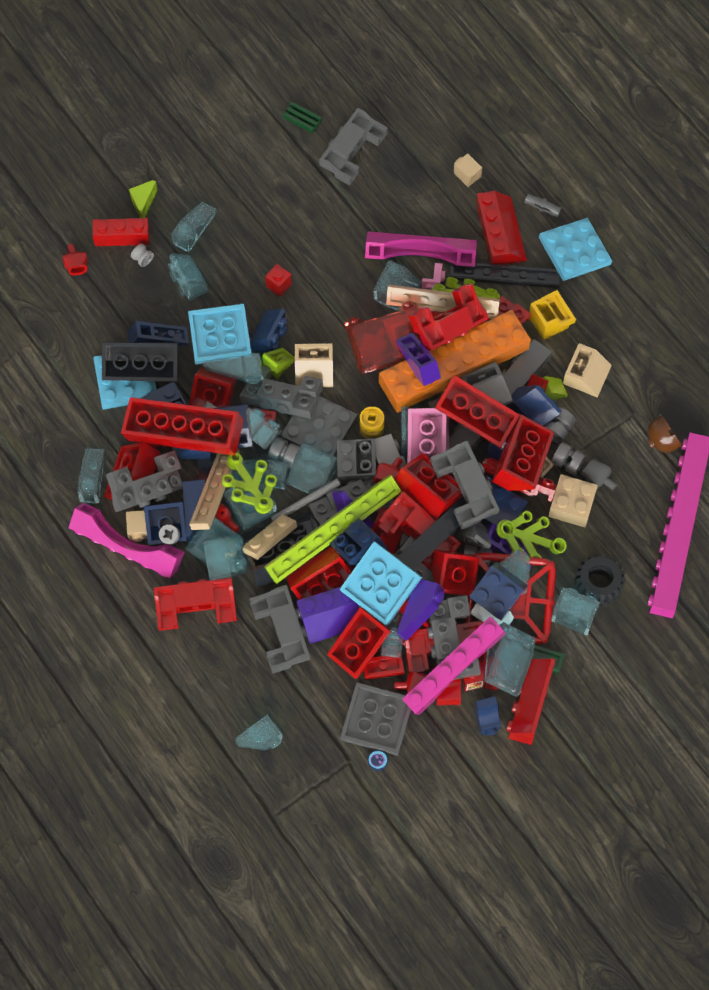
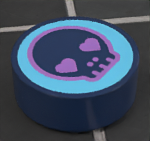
(377, 760)

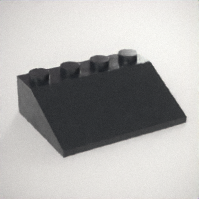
(305, 525)

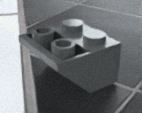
(491, 382)
(356, 460)

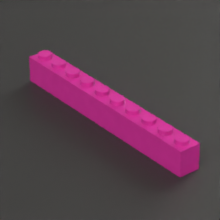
(680, 526)

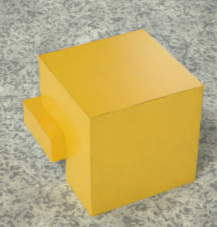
(551, 315)

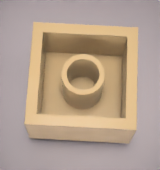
(572, 500)

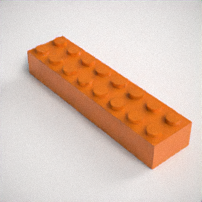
(485, 344)

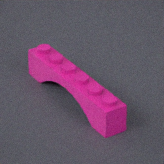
(453, 250)
(92, 524)
(466, 653)

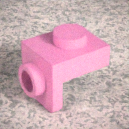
(439, 277)

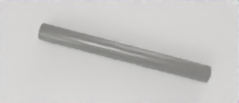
(308, 499)

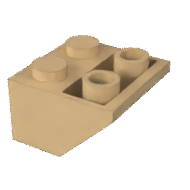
(315, 362)
(587, 370)

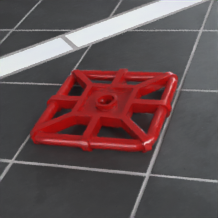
(521, 607)

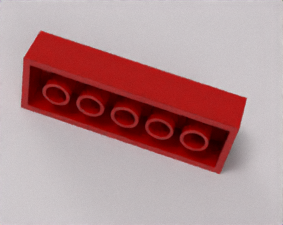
(182, 426)

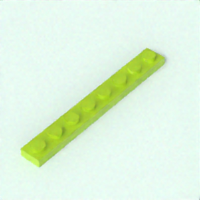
(330, 529)

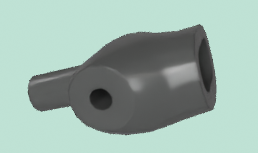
(598, 474)

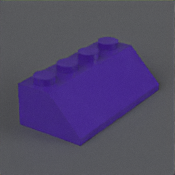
(326, 614)

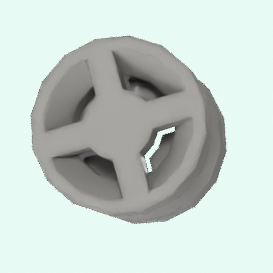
(142, 255)
(171, 536)

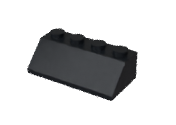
(140, 361)

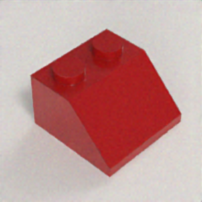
(212, 388)
(455, 571)

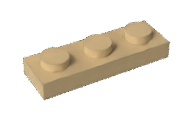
(269, 536)

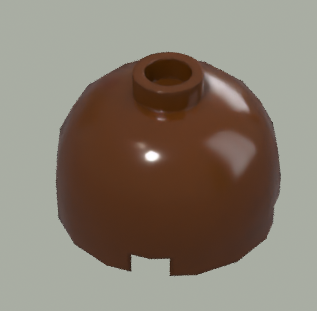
(662, 436)

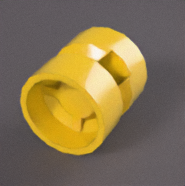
(371, 423)

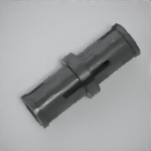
(542, 205)

